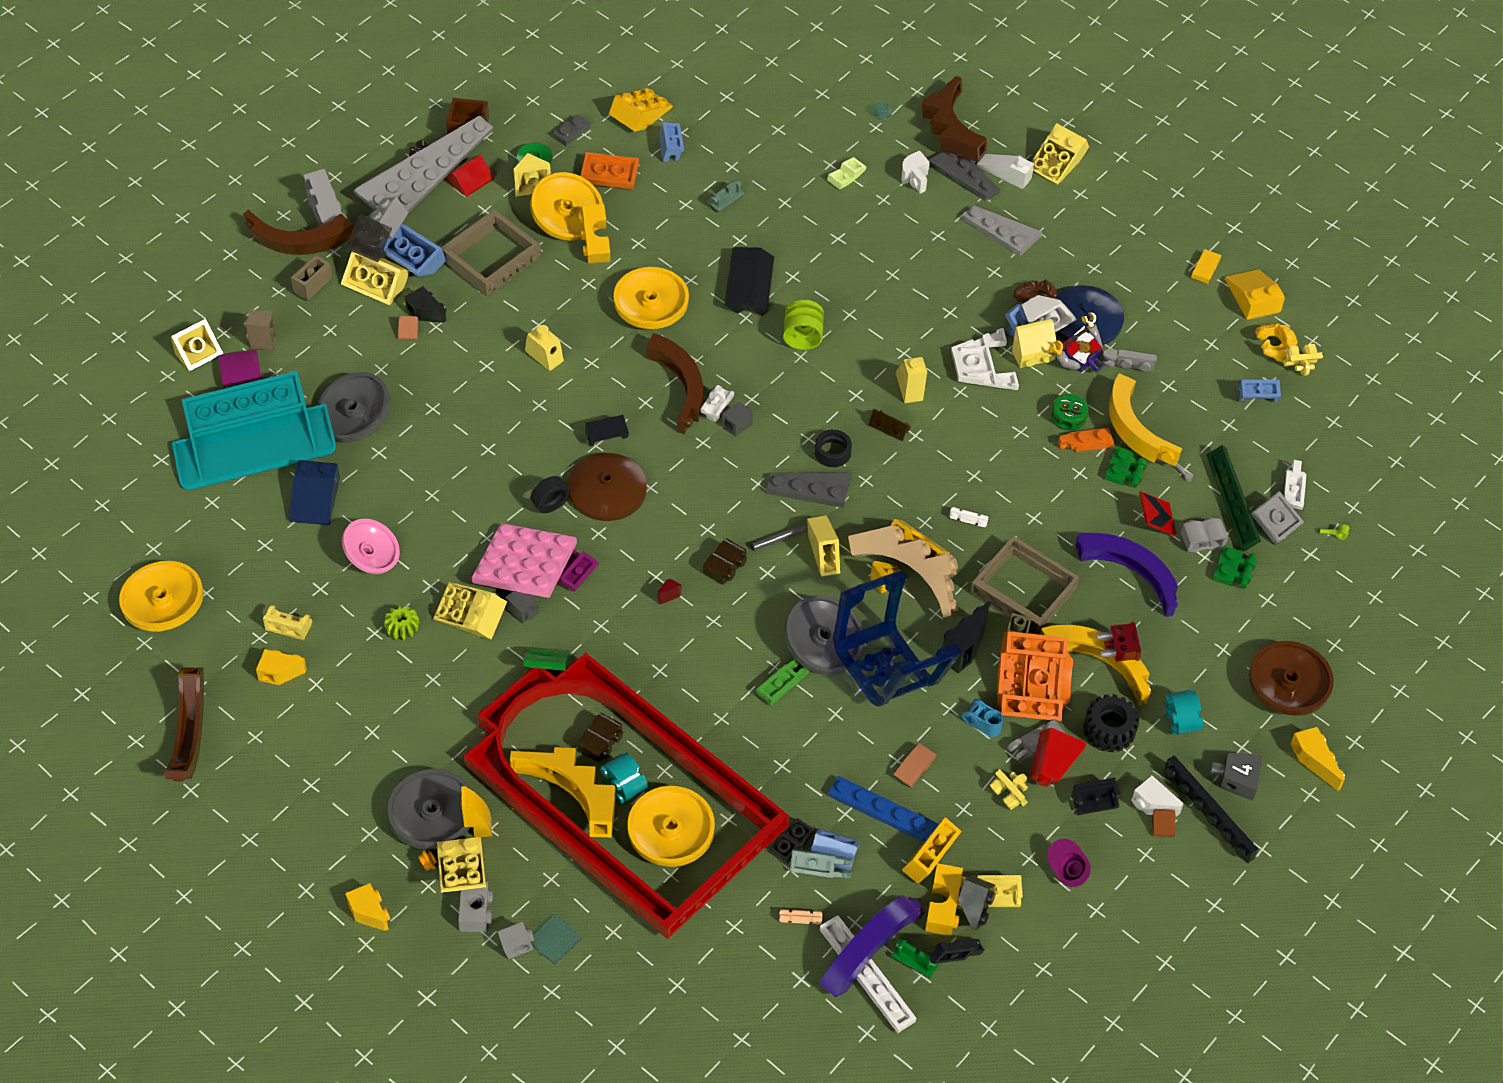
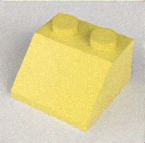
(1033, 343)

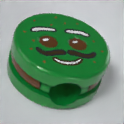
(1069, 412)

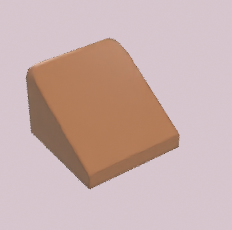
(408, 328)

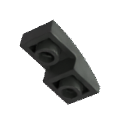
(793, 838)

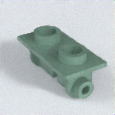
(726, 196)

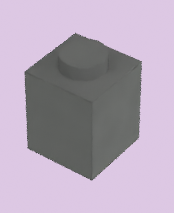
(737, 418)
(521, 605)

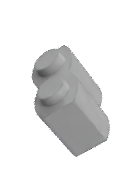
(1204, 534)

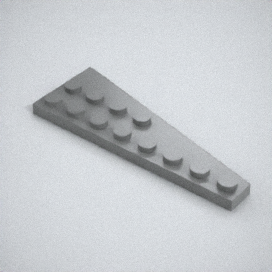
(424, 170)

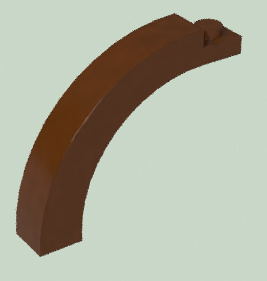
(300, 242)
(683, 366)
(189, 725)

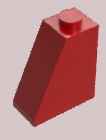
(1054, 756)

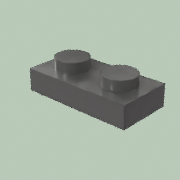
(571, 130)

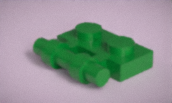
(1119, 467)
(1228, 564)

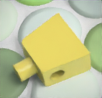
(544, 347)

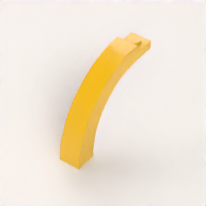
(1132, 431)
(1085, 641)

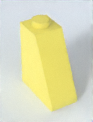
(912, 379)
(824, 545)

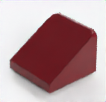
(669, 591)

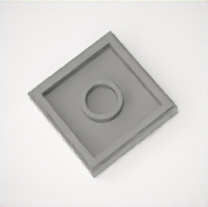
(1277, 518)

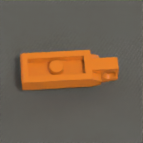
(1087, 440)

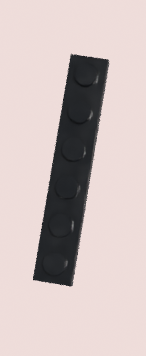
(1211, 809)

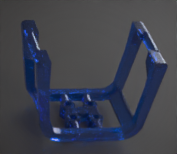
(898, 672)

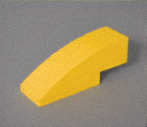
(476, 813)

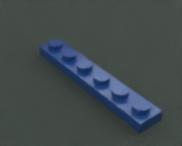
(882, 809)

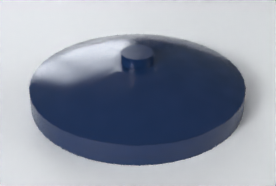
(1090, 299)

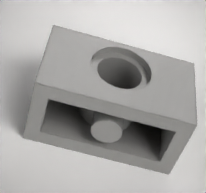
(475, 919)

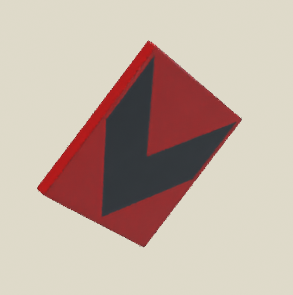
(1157, 513)

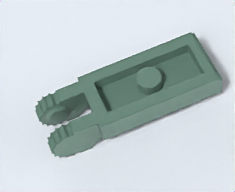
(819, 864)

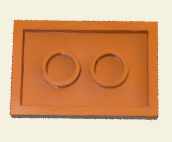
(610, 170)

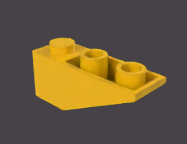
(1314, 753)

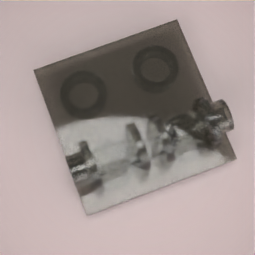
(369, 238)

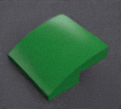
(546, 658)

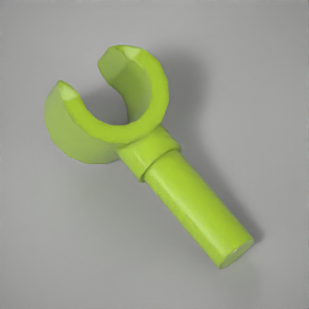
(1341, 533)

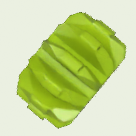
(401, 622)

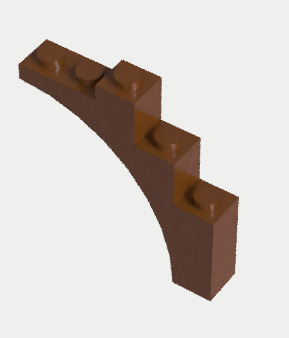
(944, 122)

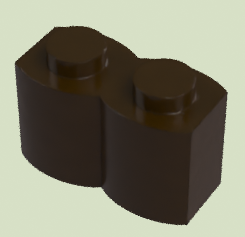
(725, 561)
(600, 737)

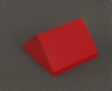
(470, 175)

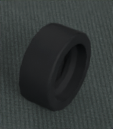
(835, 436)
(541, 494)

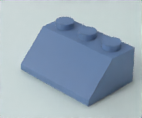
(414, 252)

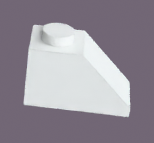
(1154, 796)

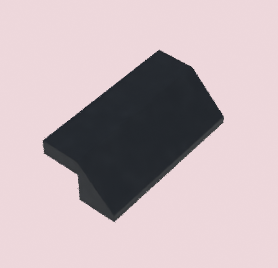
(749, 279)

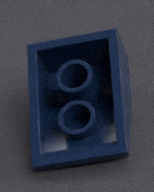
(314, 492)

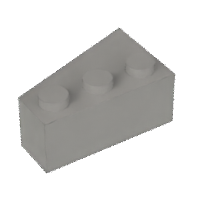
(322, 197)

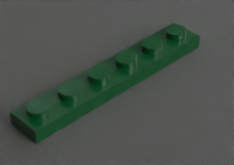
(1233, 498)

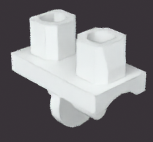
(716, 403)

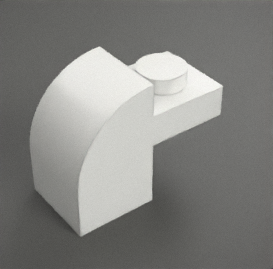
(914, 170)

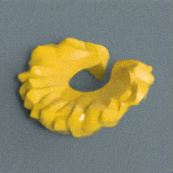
(1282, 332)

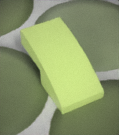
(847, 173)

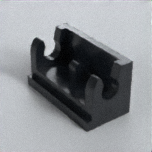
(606, 429)
(1096, 796)

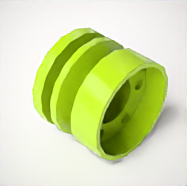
(803, 324)

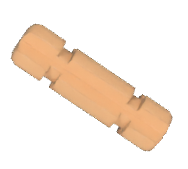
(800, 916)

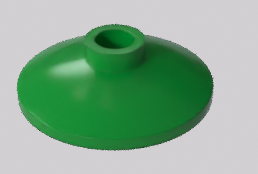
(536, 149)

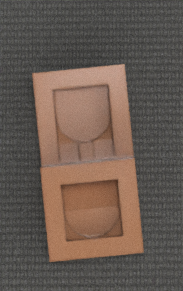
(915, 764)

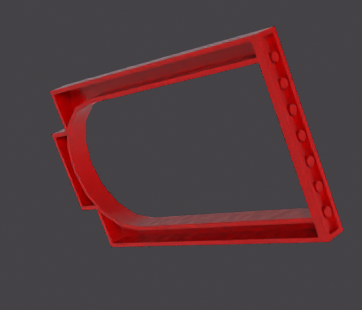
(593, 680)

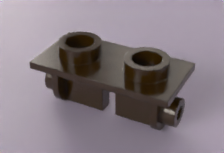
(889, 424)

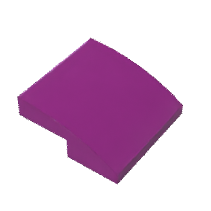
(240, 367)
(577, 570)

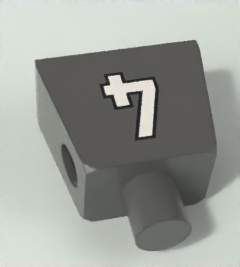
(1239, 774)

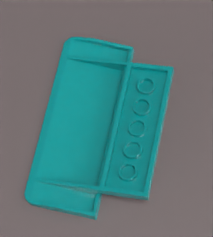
(250, 431)

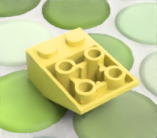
(1059, 154)
(470, 610)
(461, 864)

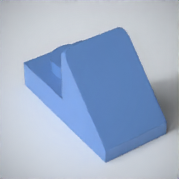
(1015, 317)

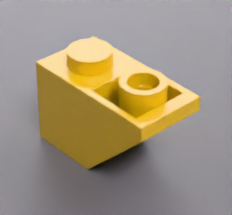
(279, 667)
(366, 907)

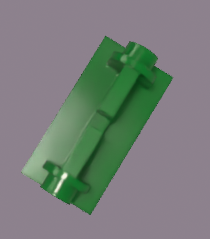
(914, 958)

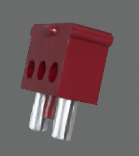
(1124, 642)

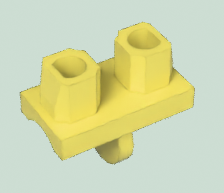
(1303, 362)
(1015, 797)

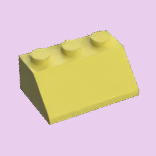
(377, 280)

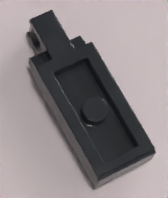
(955, 951)

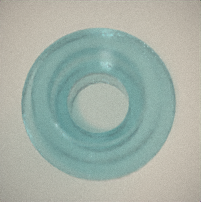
(882, 110)

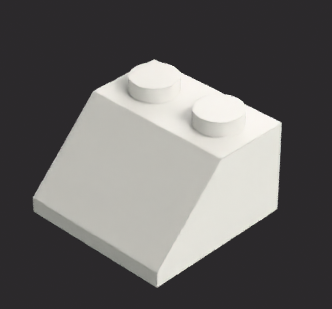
(1046, 308)

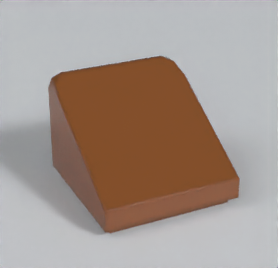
(1163, 823)

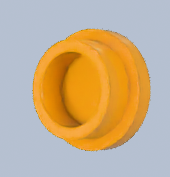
(428, 860)

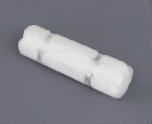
(968, 517)

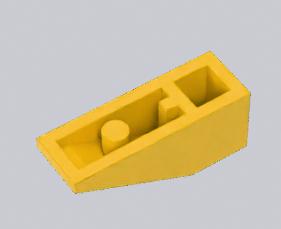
(931, 851)

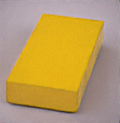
(1206, 266)

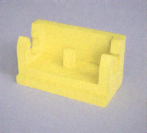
(286, 623)
(1007, 889)

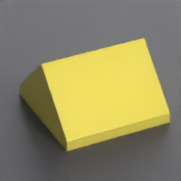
(529, 173)
(195, 345)

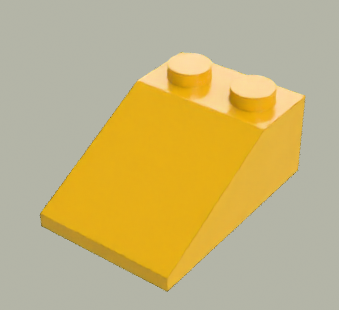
(1256, 293)

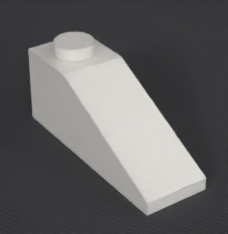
(1008, 168)

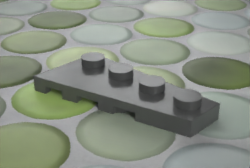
(965, 173)
(812, 487)

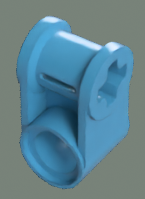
(982, 716)

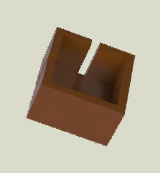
(464, 111)

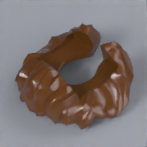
(1027, 291)

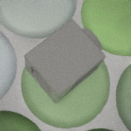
(516, 940)

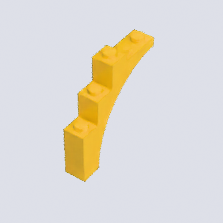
(579, 781)

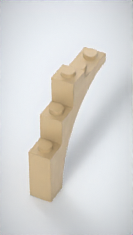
(934, 570)

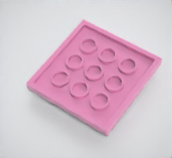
(524, 560)

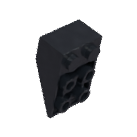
(967, 636)

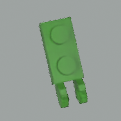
(781, 682)

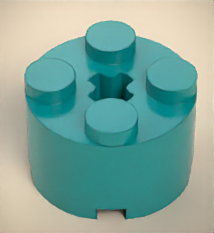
(1184, 712)
(624, 774)

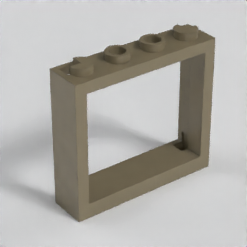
(476, 233)
(1036, 559)

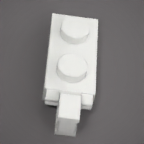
(1295, 485)

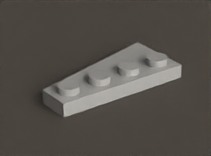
(1006, 232)

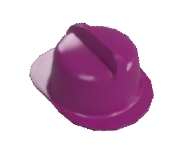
(1069, 862)

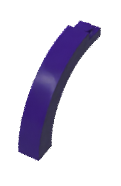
(1134, 556)
(868, 941)

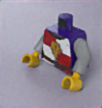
(1081, 348)

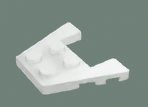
(975, 364)

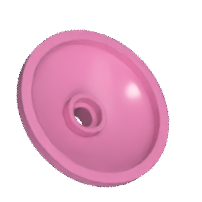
(370, 546)

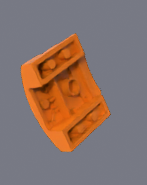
(1033, 676)

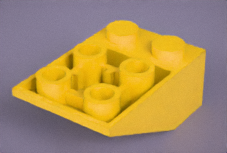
(639, 108)

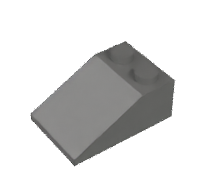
(390, 213)

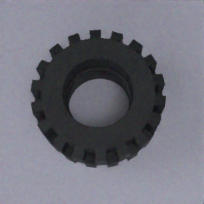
(1114, 709)

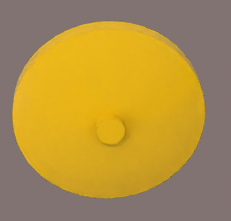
(559, 201)
(651, 297)
(161, 596)
(671, 826)

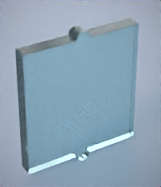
(555, 939)

